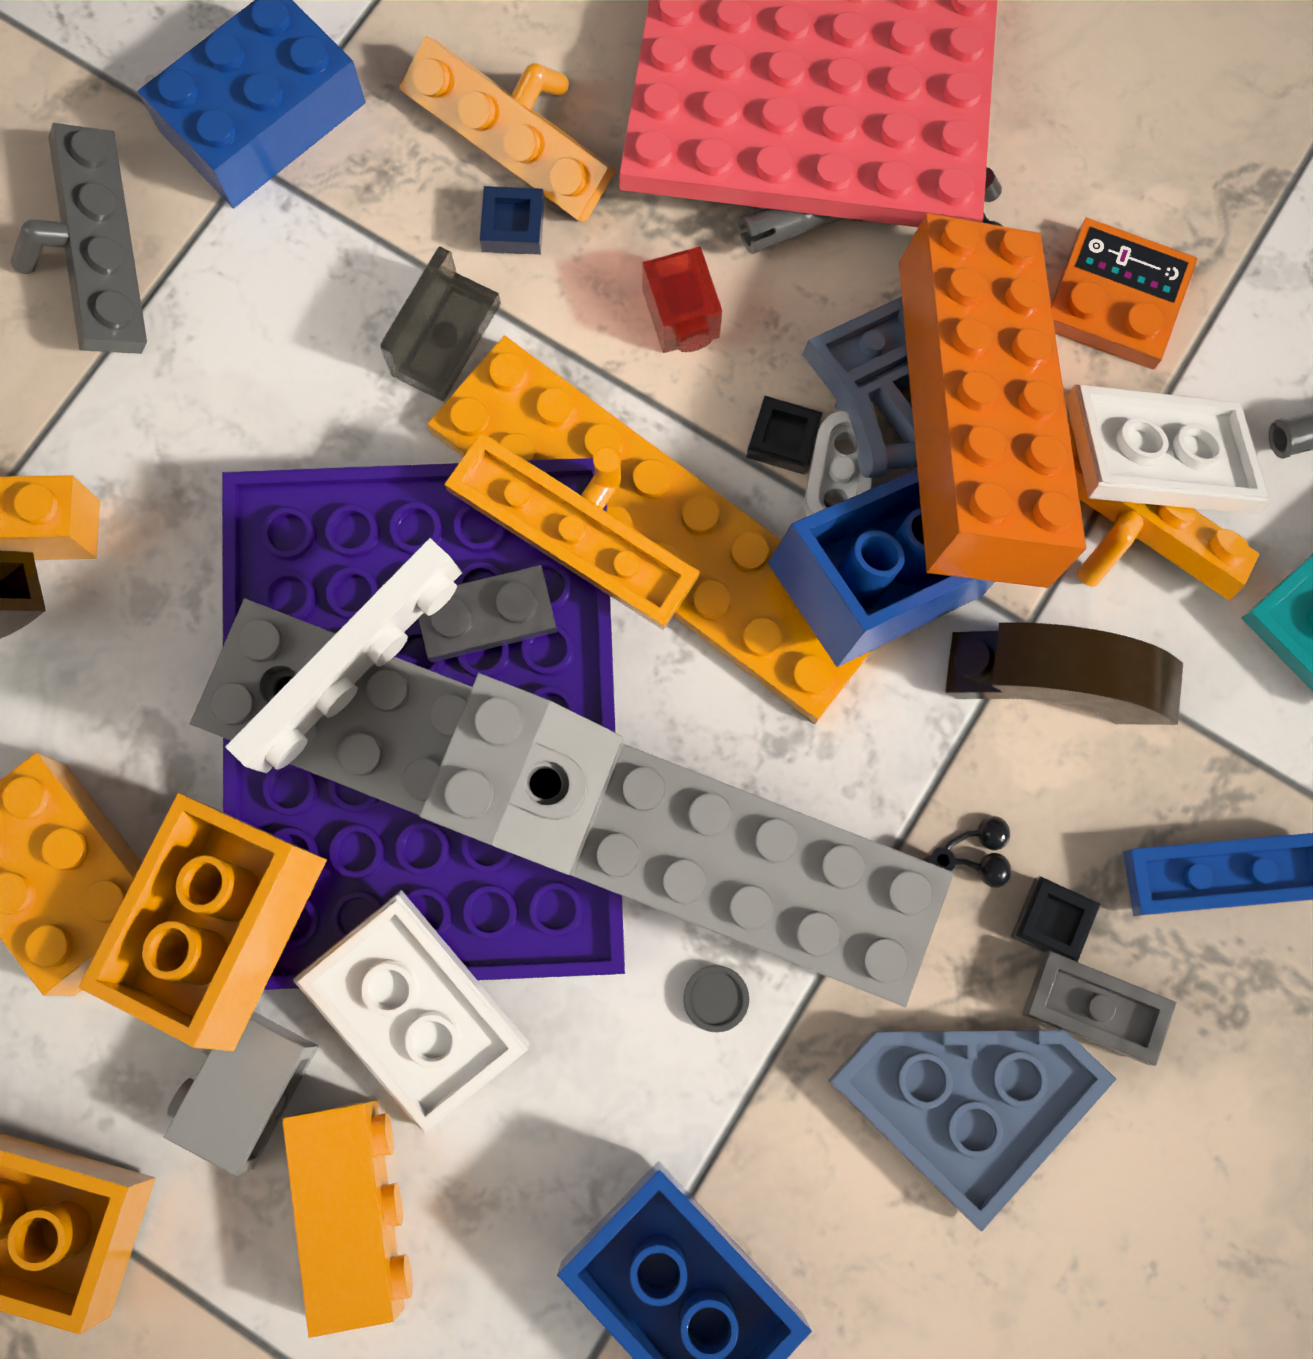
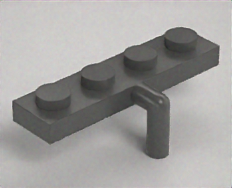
(94, 239)

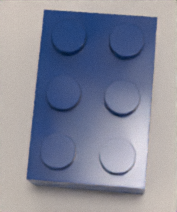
(253, 96)
(864, 572)
(678, 1282)

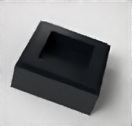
(784, 435)
(1055, 919)

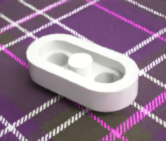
(830, 471)

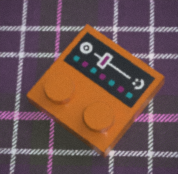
(1121, 293)

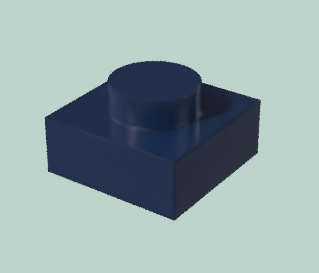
(512, 220)

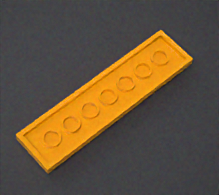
(737, 596)

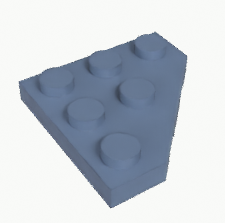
(973, 1105)

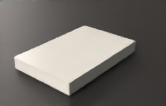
(1165, 450)
(412, 1012)

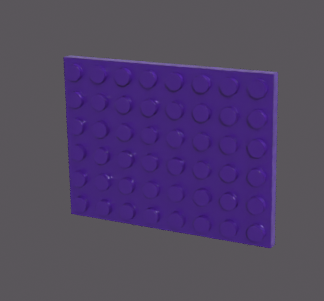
(319, 553)

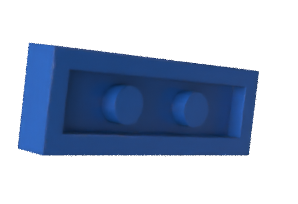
(1220, 874)

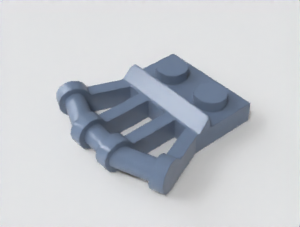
(865, 365)

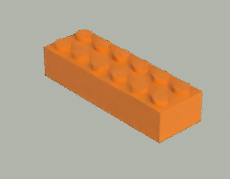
(988, 405)

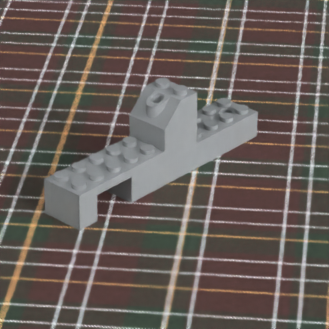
(619, 815)

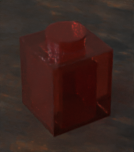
(682, 300)

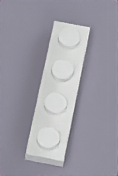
(329, 677)

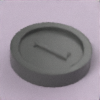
(716, 998)

